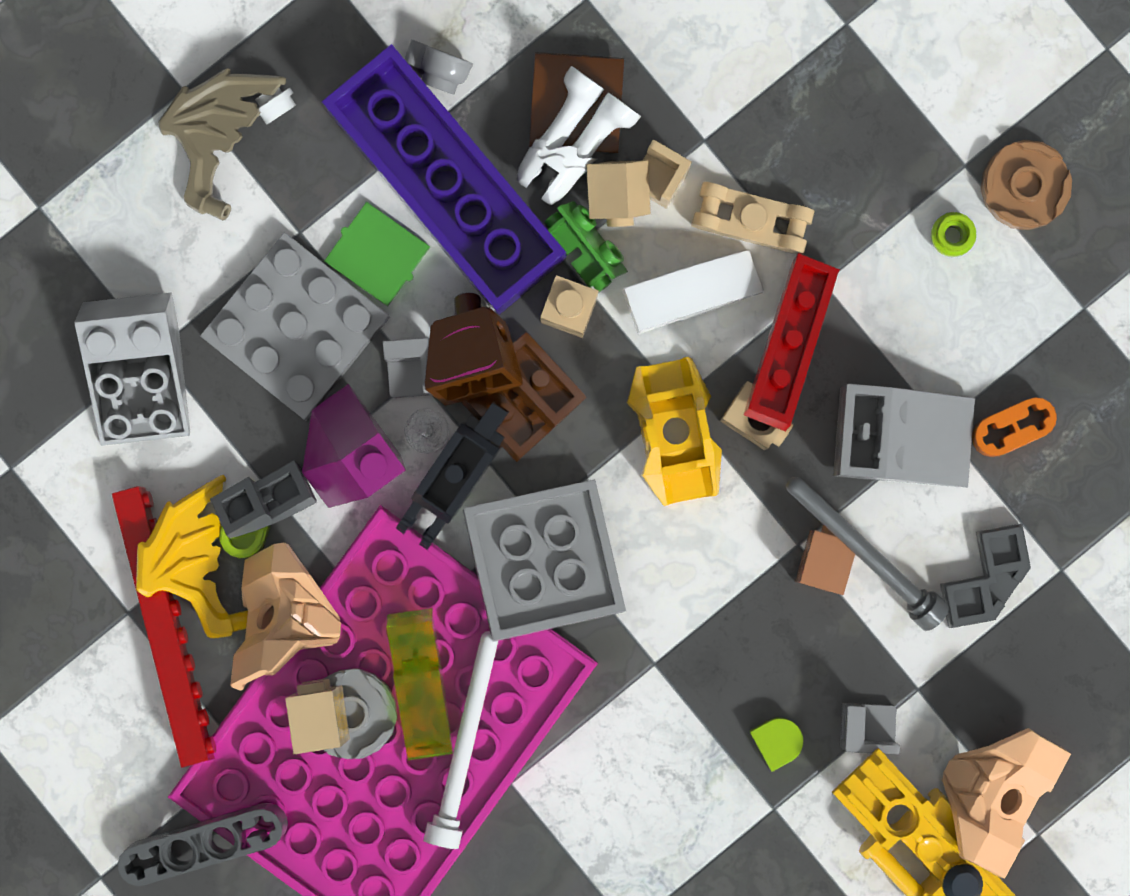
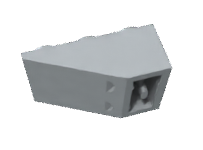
(134, 368)
(903, 435)

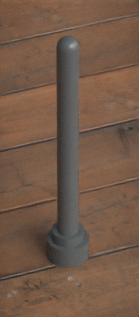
(925, 607)

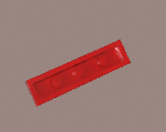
(791, 342)

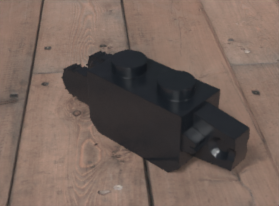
(456, 472)

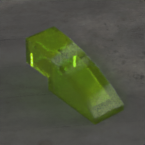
(419, 684)

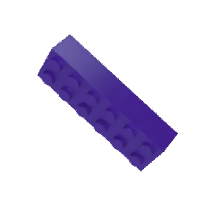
(444, 179)

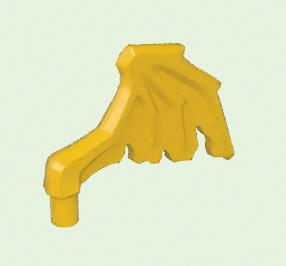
(182, 554)

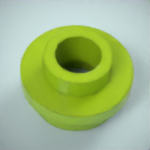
(963, 225)

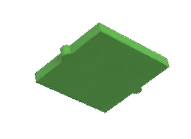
(377, 254)

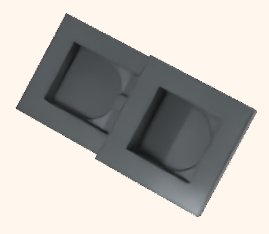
(265, 502)

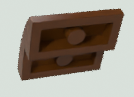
(551, 92)
(534, 406)

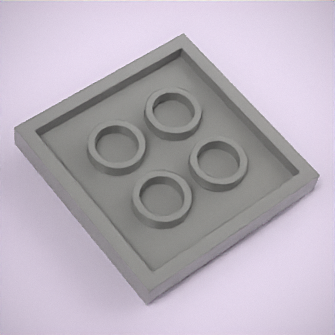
(295, 326)
(543, 560)

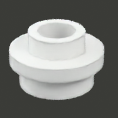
(275, 105)

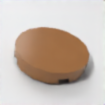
(1026, 185)

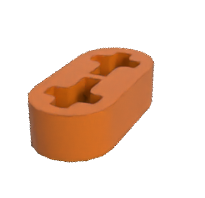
(1017, 437)

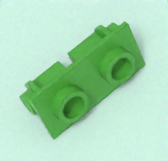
(578, 231)

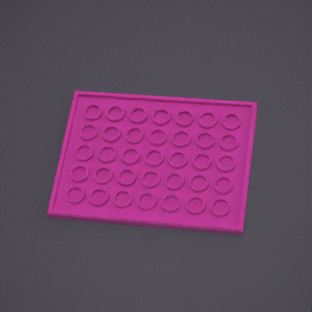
(364, 820)

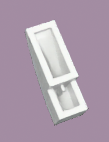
(692, 291)

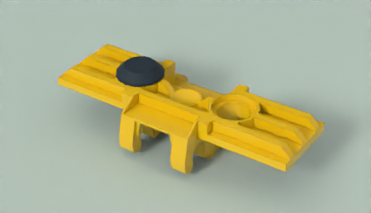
(924, 829)

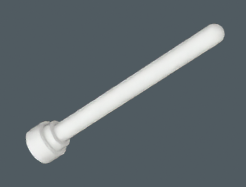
(444, 828)

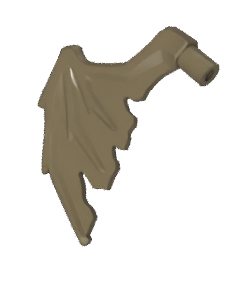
(209, 121)

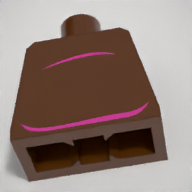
(470, 353)

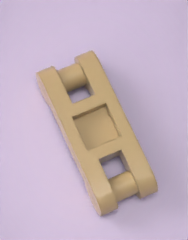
(753, 218)

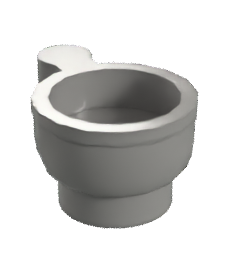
(441, 68)

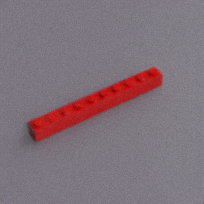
(166, 638)

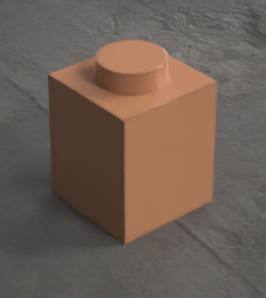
(825, 562)

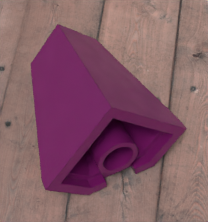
(348, 451)

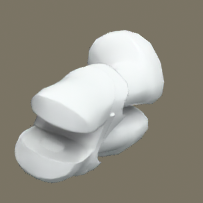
(573, 160)

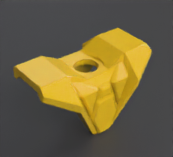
(682, 469)

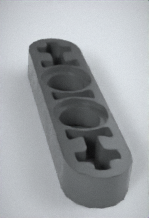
(201, 840)

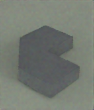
(1004, 566)

